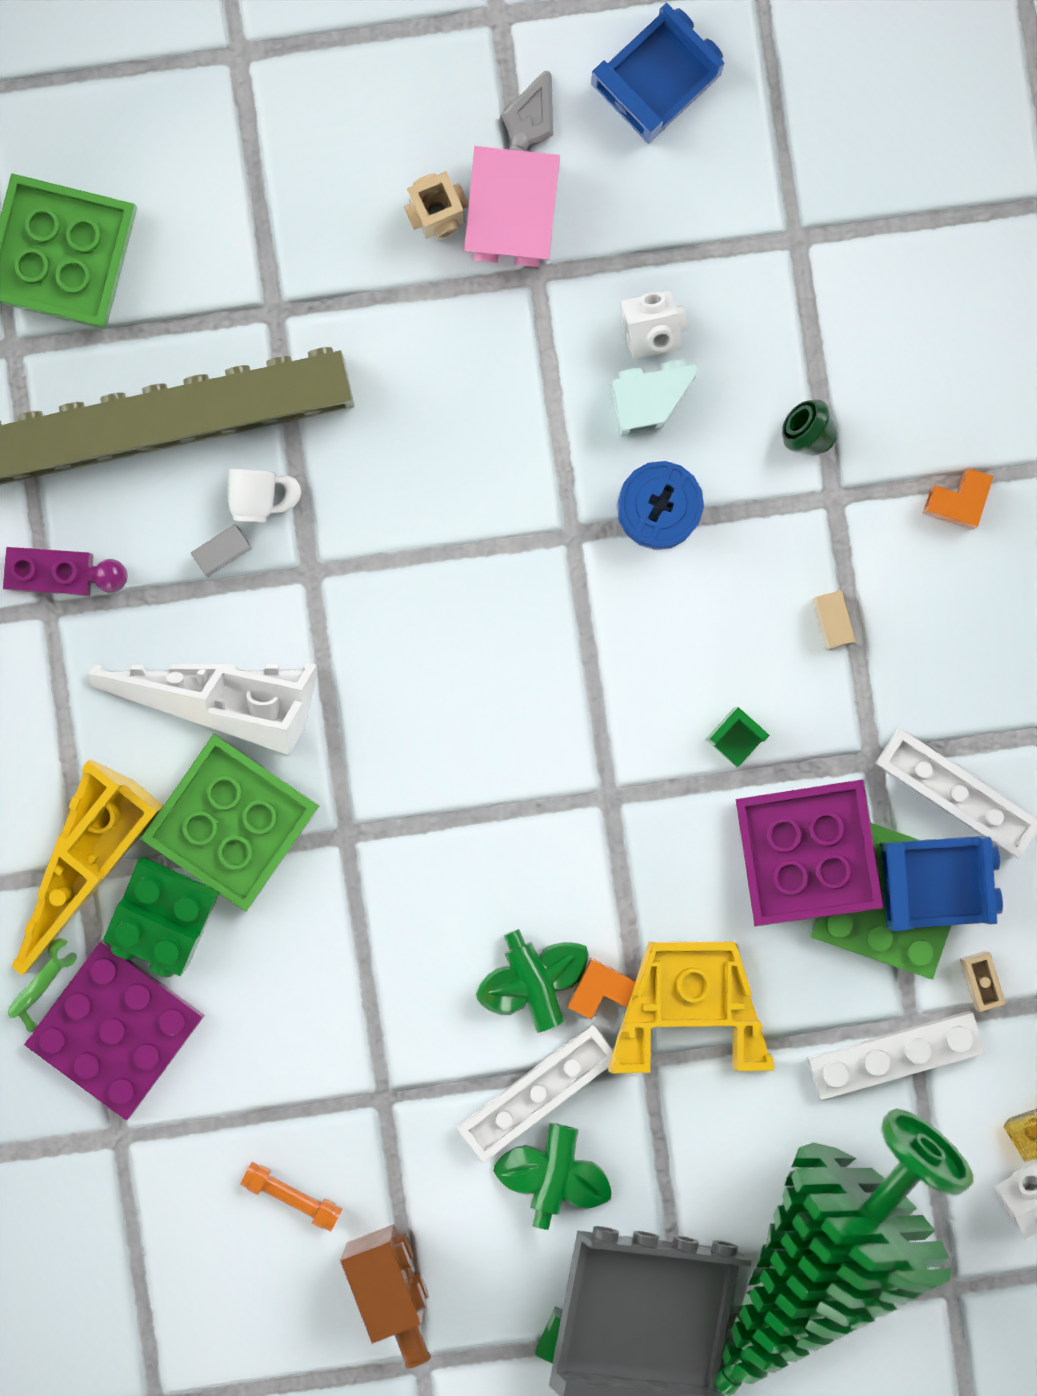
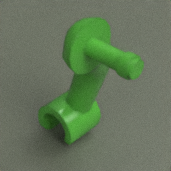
(40, 983)

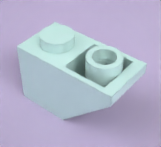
(648, 399)

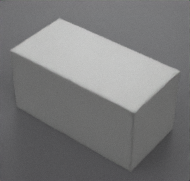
(221, 550)

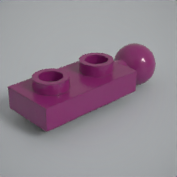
(60, 572)

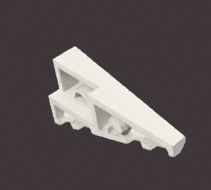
(249, 704)

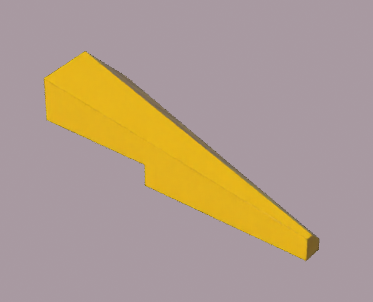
(99, 831)

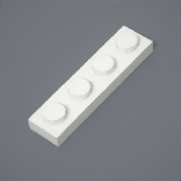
(958, 793)
(896, 1055)
(537, 1093)

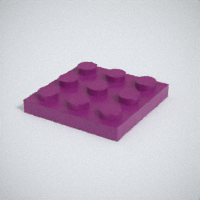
(809, 853)
(114, 1030)

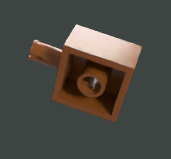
(388, 1291)

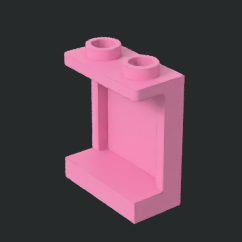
(511, 205)

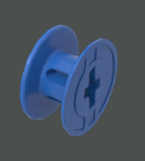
(648, 483)

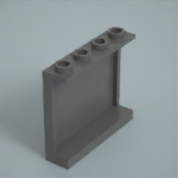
(644, 1315)

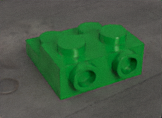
(160, 918)

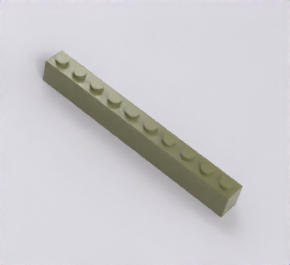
(174, 415)

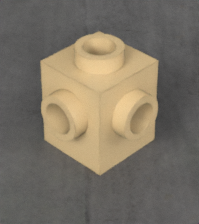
(434, 191)

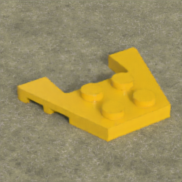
(690, 988)

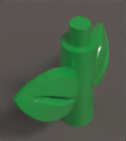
(533, 980)
(553, 1175)

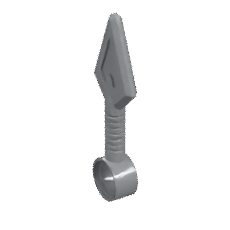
(531, 114)

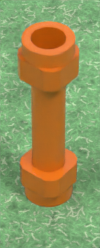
(258, 1179)

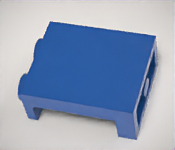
(659, 73)
(940, 882)

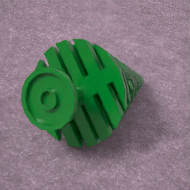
(842, 1251)

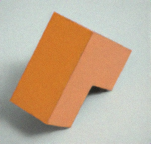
(961, 506)
(597, 982)

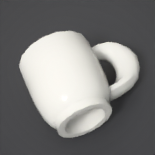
(253, 494)

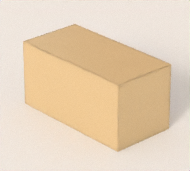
(833, 619)
(982, 981)

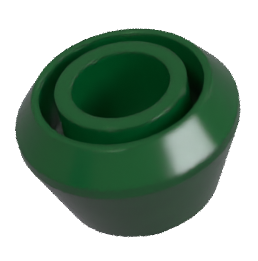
(810, 428)

